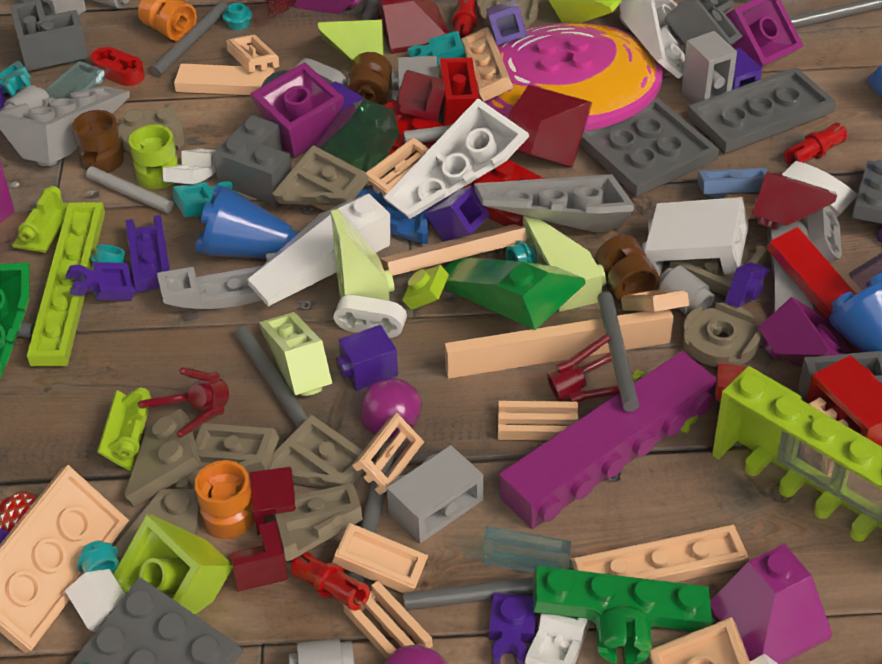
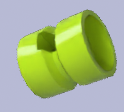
(151, 151)

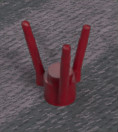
(569, 377)
(206, 395)

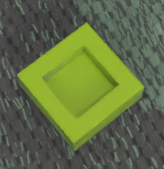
(425, 287)

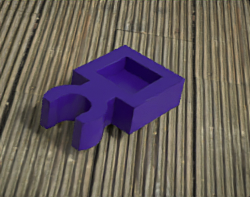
(106, 279)
(746, 284)
(511, 625)

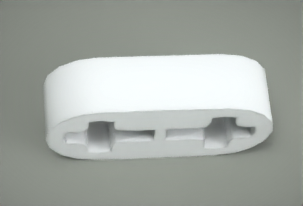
(369, 313)

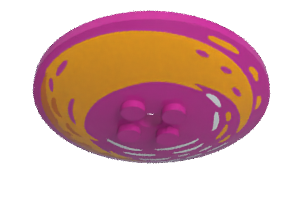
(585, 63)

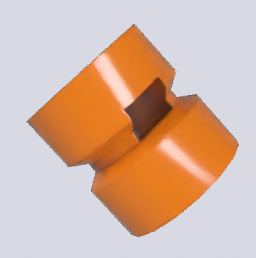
(168, 17)
(225, 499)

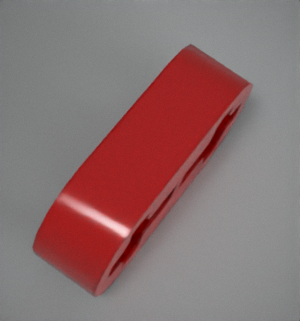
(118, 66)

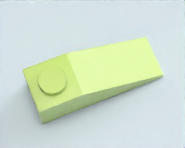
(558, 250)
(357, 264)
(297, 353)

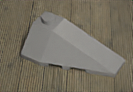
(47, 131)
(576, 202)

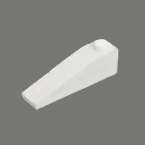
(649, 25)
(462, 154)
(311, 252)

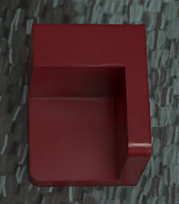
(420, 95)
(272, 493)
(262, 563)

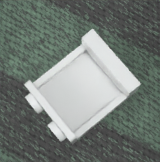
(698, 232)

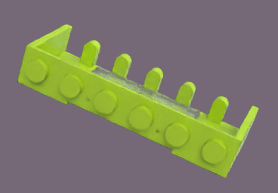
(804, 444)

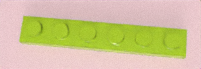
(60, 310)

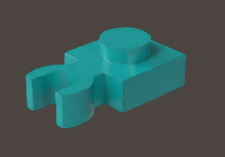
(442, 46)
(14, 78)
(193, 197)

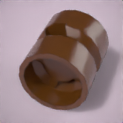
(370, 76)
(98, 140)
(626, 266)

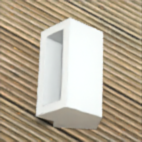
(95, 597)

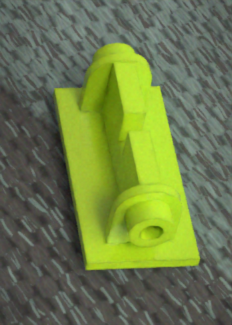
(43, 222)
(124, 428)

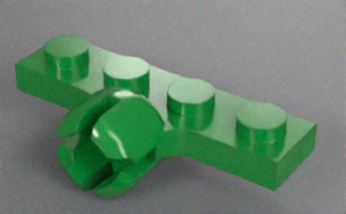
(621, 607)

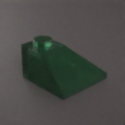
(361, 134)

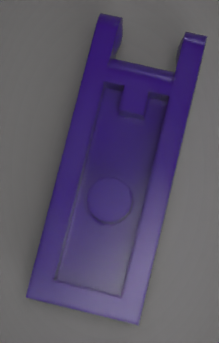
(147, 253)

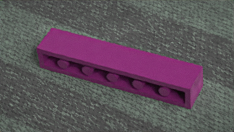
(606, 441)

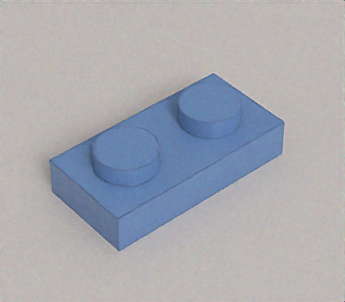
(721, 182)

